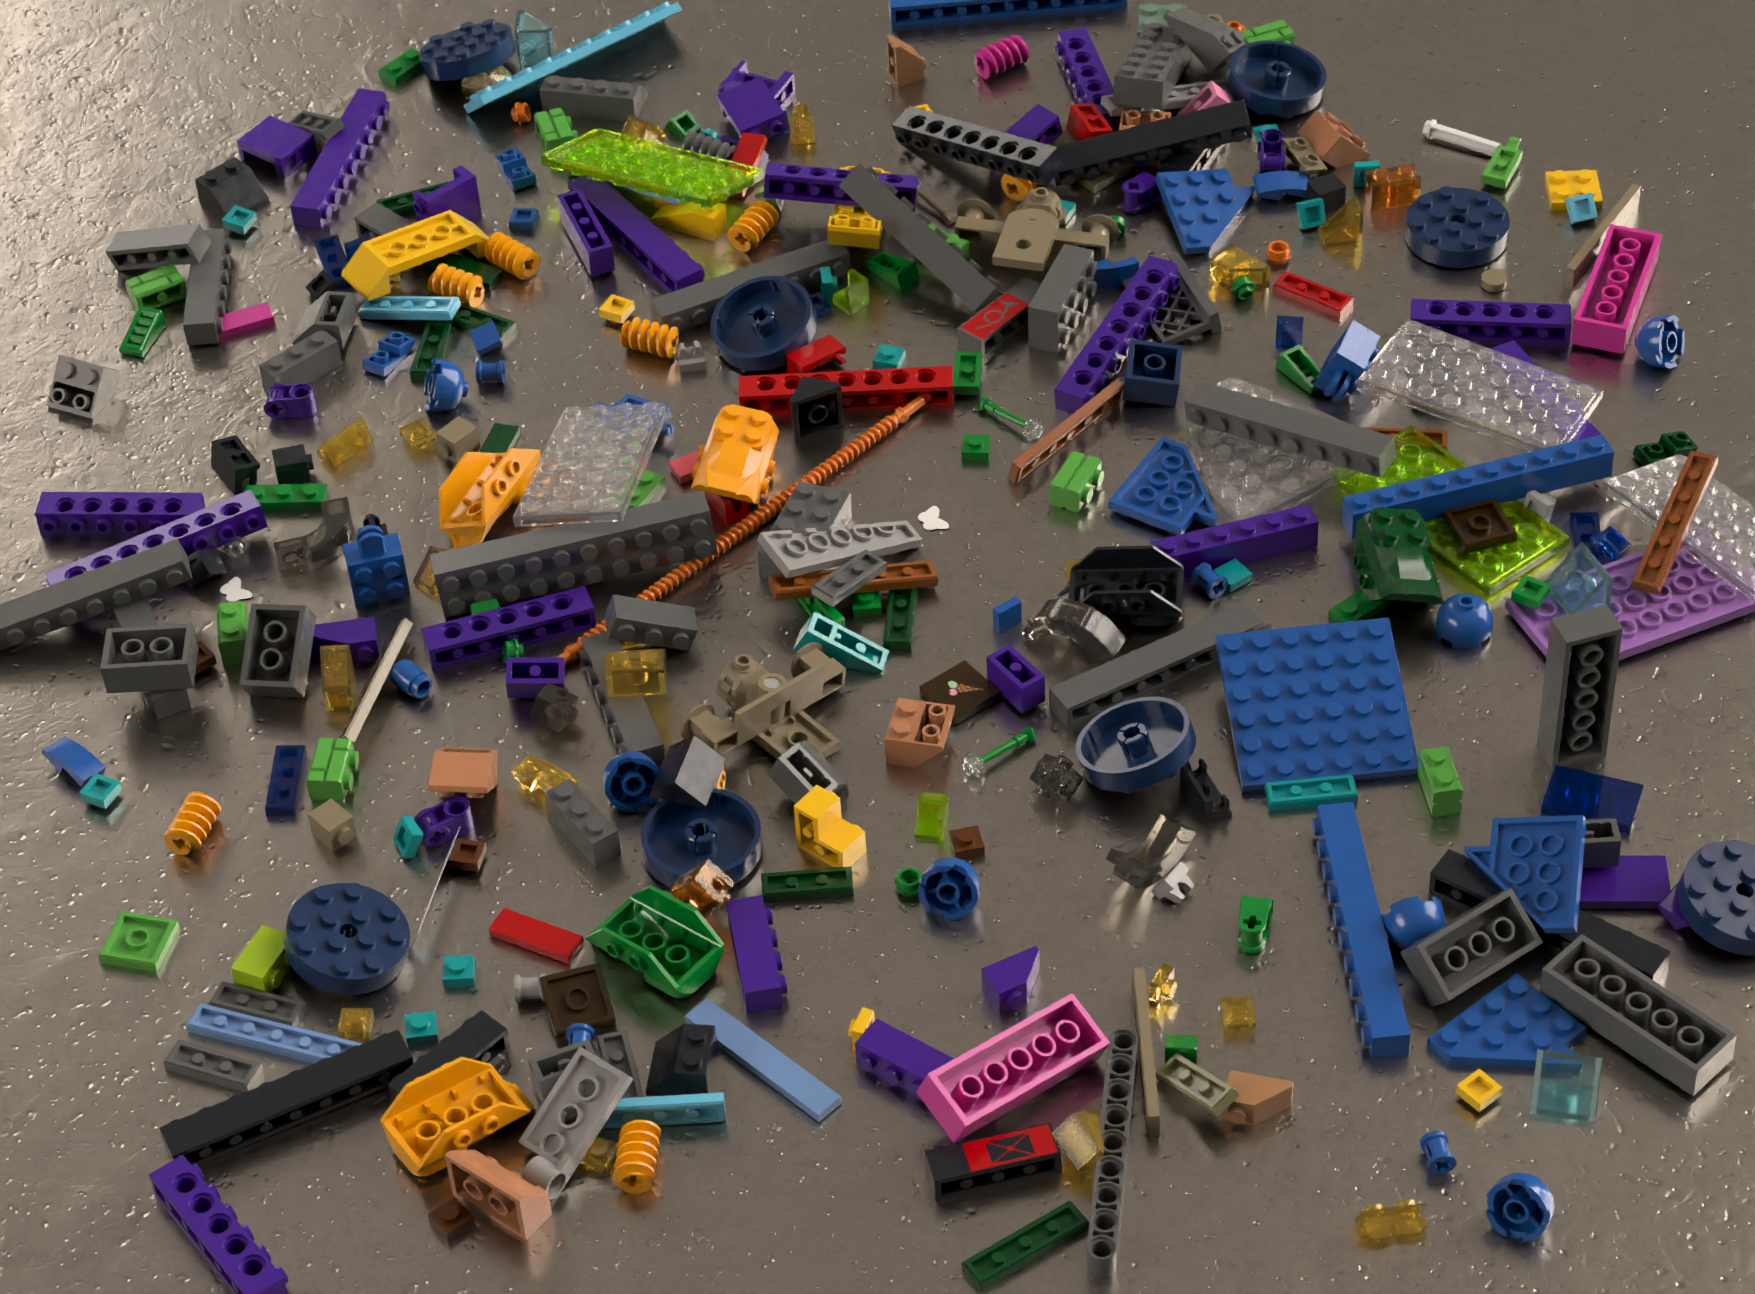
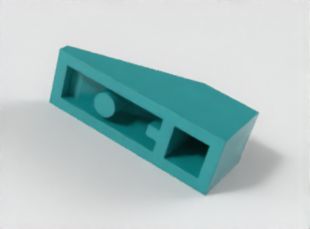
(842, 644)

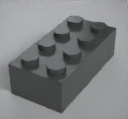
(1061, 298)
(808, 508)
(1471, 947)

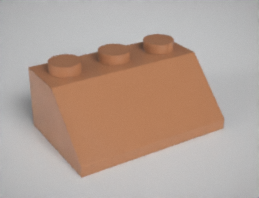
(498, 1192)

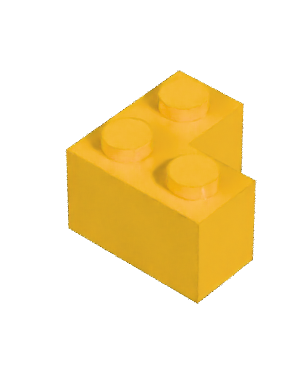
(824, 832)

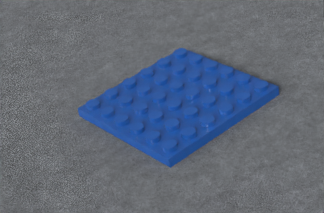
(1316, 703)

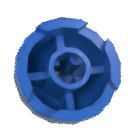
(1660, 341)
(444, 386)
(1464, 621)
(629, 781)
(949, 888)
(1412, 920)
(1520, 1206)

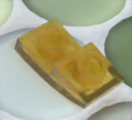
(540, 773)

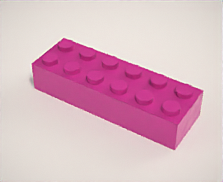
(1616, 289)
(1012, 1067)

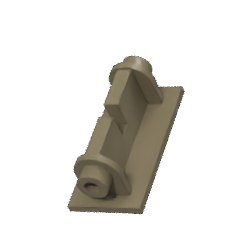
(1304, 157)

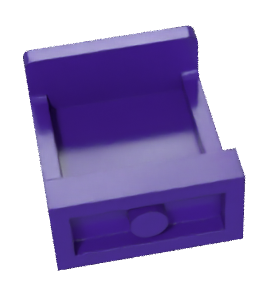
(781, 89)
(752, 109)
(279, 144)
(458, 196)

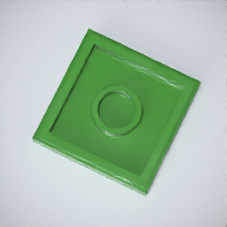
(138, 941)

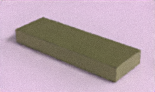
(1196, 1084)

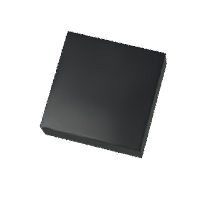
(321, 284)

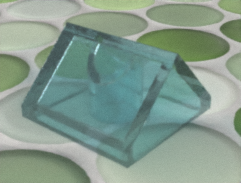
(532, 39)
(1580, 582)
(1566, 1085)

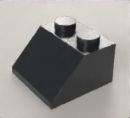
(228, 186)
(683, 1061)

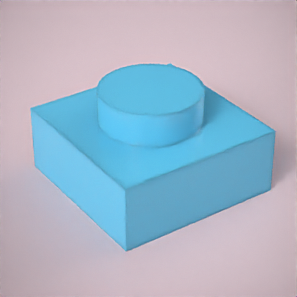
(1581, 208)

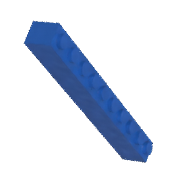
(944, 11)
(1498, 479)
(1362, 931)

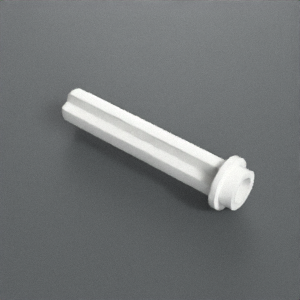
(1460, 138)

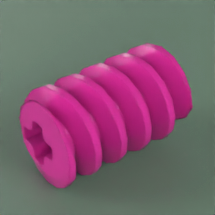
(1000, 56)

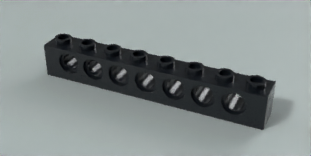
(978, 145)

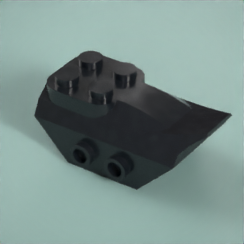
(1129, 584)

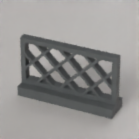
(1200, 308)

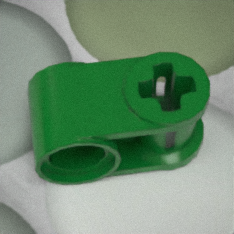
(1254, 923)

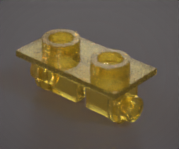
(801, 126)
(345, 443)
(1378, 1220)

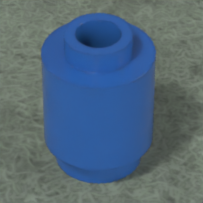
(410, 679)

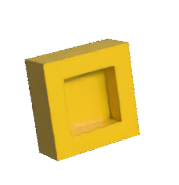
(616, 309)
(860, 1025)
(1479, 1090)

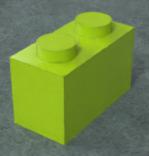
(262, 961)

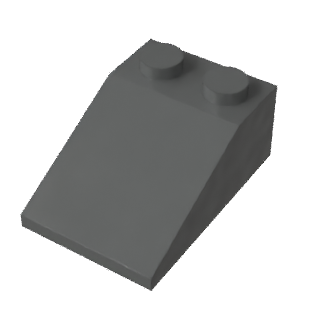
(1206, 38)

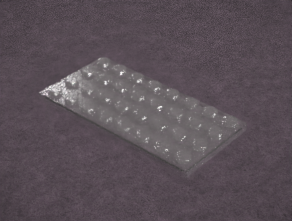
(1479, 388)
(591, 464)
(1720, 531)

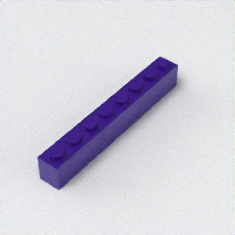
(339, 159)
(639, 236)

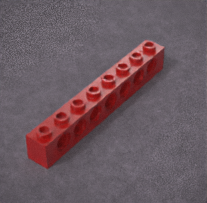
(860, 389)

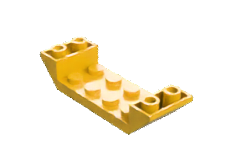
(853, 225)
(410, 247)

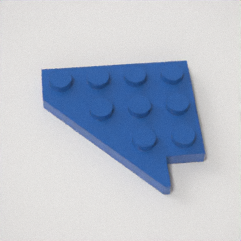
(1201, 205)
(1165, 490)
(1540, 863)
(1507, 1029)

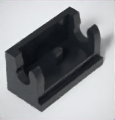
(233, 462)
(1204, 794)

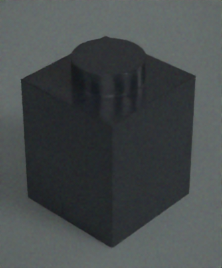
(1328, 188)
(292, 464)

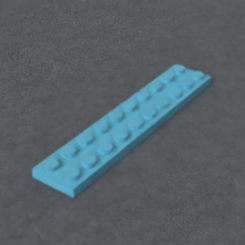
(571, 56)

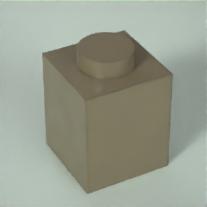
(457, 439)
(332, 825)

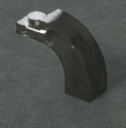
(322, 544)
(1078, 622)
(1154, 855)

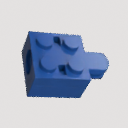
(1347, 361)
(375, 566)

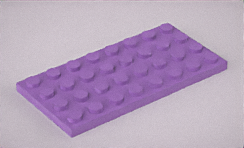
(1688, 603)

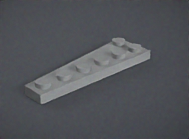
(820, 550)

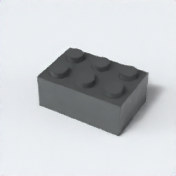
(277, 650)
(149, 658)

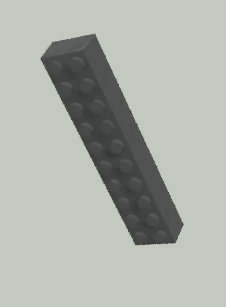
(574, 554)

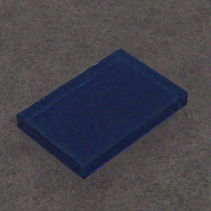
(1592, 796)

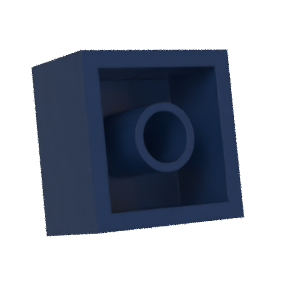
(1152, 372)

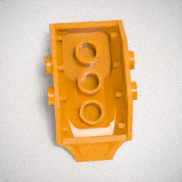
(737, 455)
(481, 492)
(450, 1113)

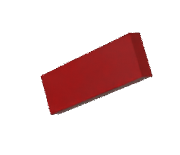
(749, 152)
(1313, 294)
(536, 935)

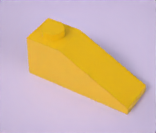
(693, 220)

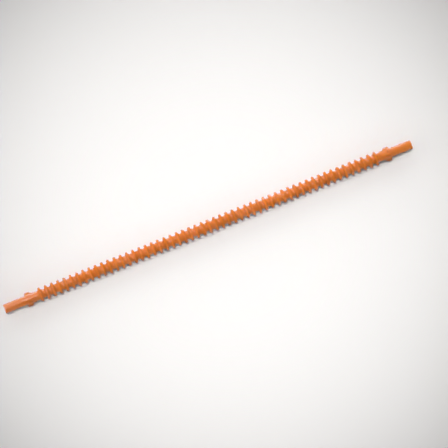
(764, 513)

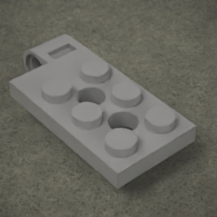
(562, 1145)

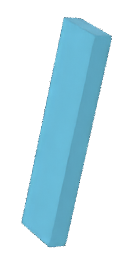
(410, 308)
(669, 1110)

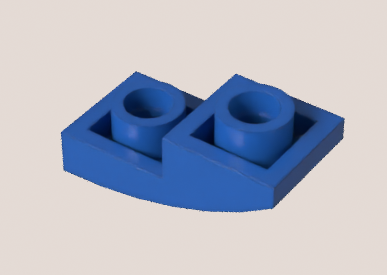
(515, 169)
(1276, 183)
(1112, 275)
(390, 353)
(75, 759)

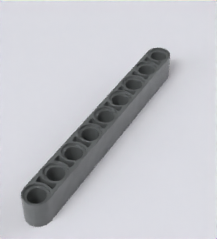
(1112, 1165)

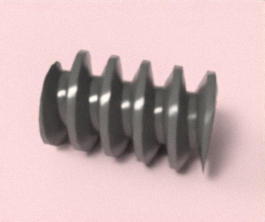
(708, 146)

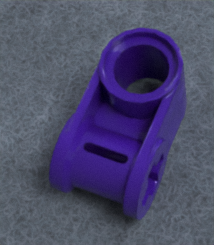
(1272, 151)
(1140, 193)
(293, 401)
(445, 821)

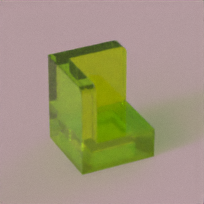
(855, 295)
(932, 816)

